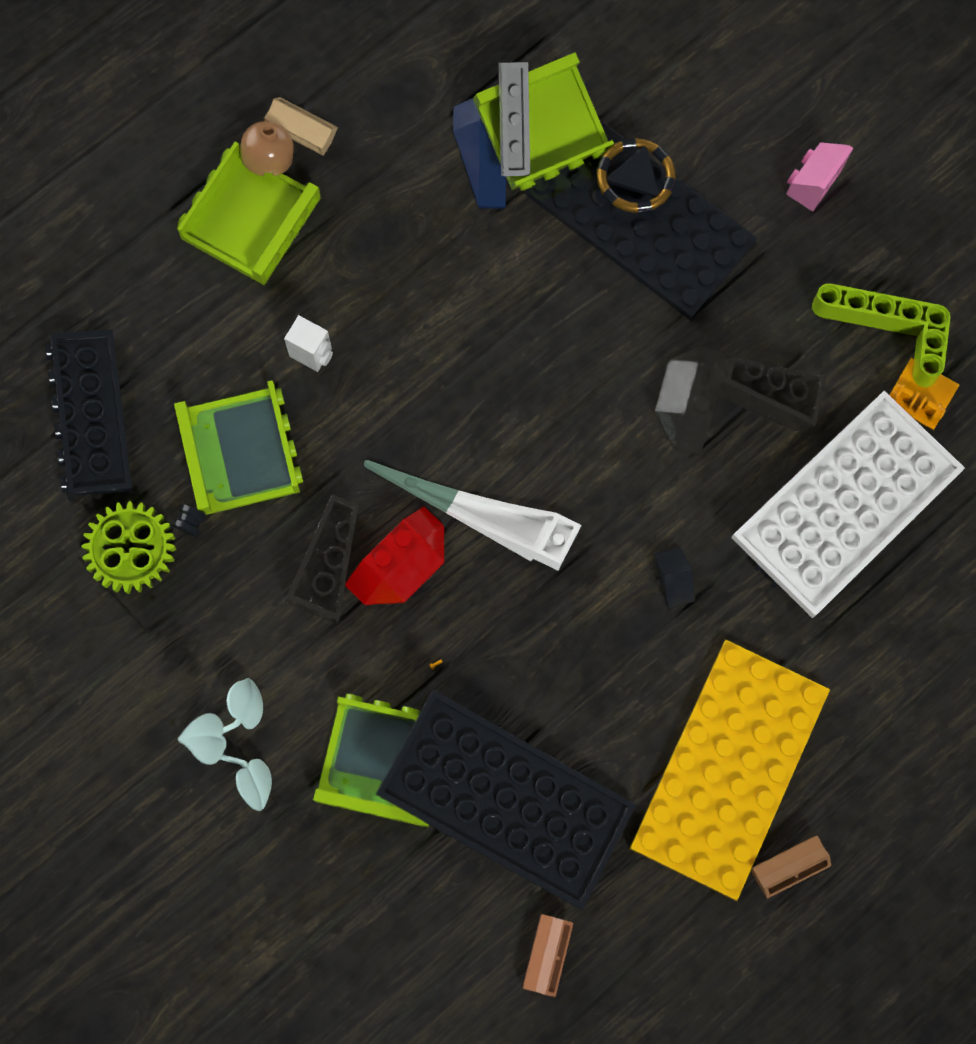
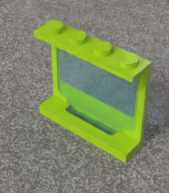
(238, 450)
(361, 753)

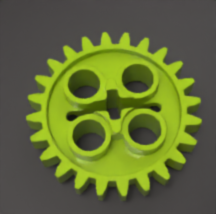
(127, 572)

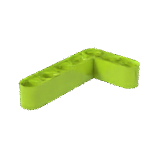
(892, 320)

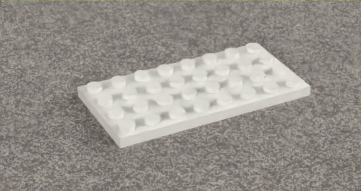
(847, 504)

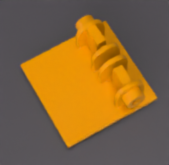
(923, 403)

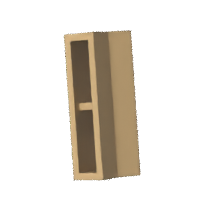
(302, 125)

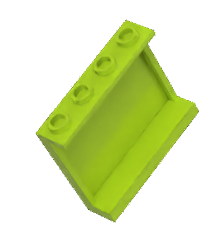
(560, 121)
(247, 216)

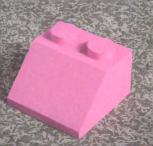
(818, 173)

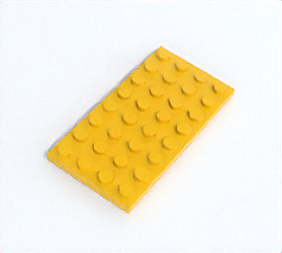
(730, 770)

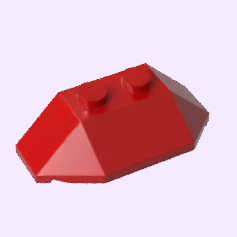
(400, 561)

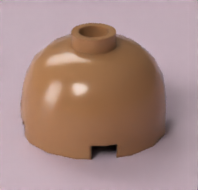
(266, 148)

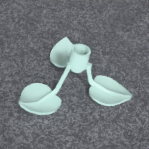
(207, 743)

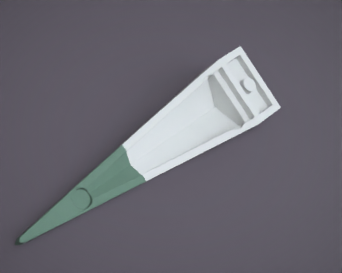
(521, 529)

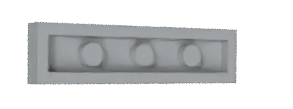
(514, 119)

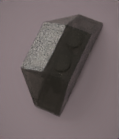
(684, 403)

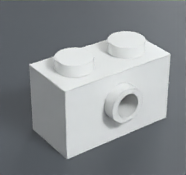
(308, 344)

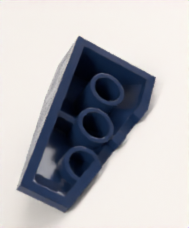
(479, 157)

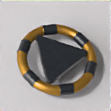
(636, 175)

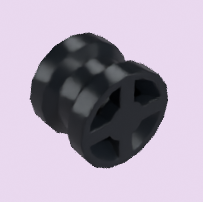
(189, 520)

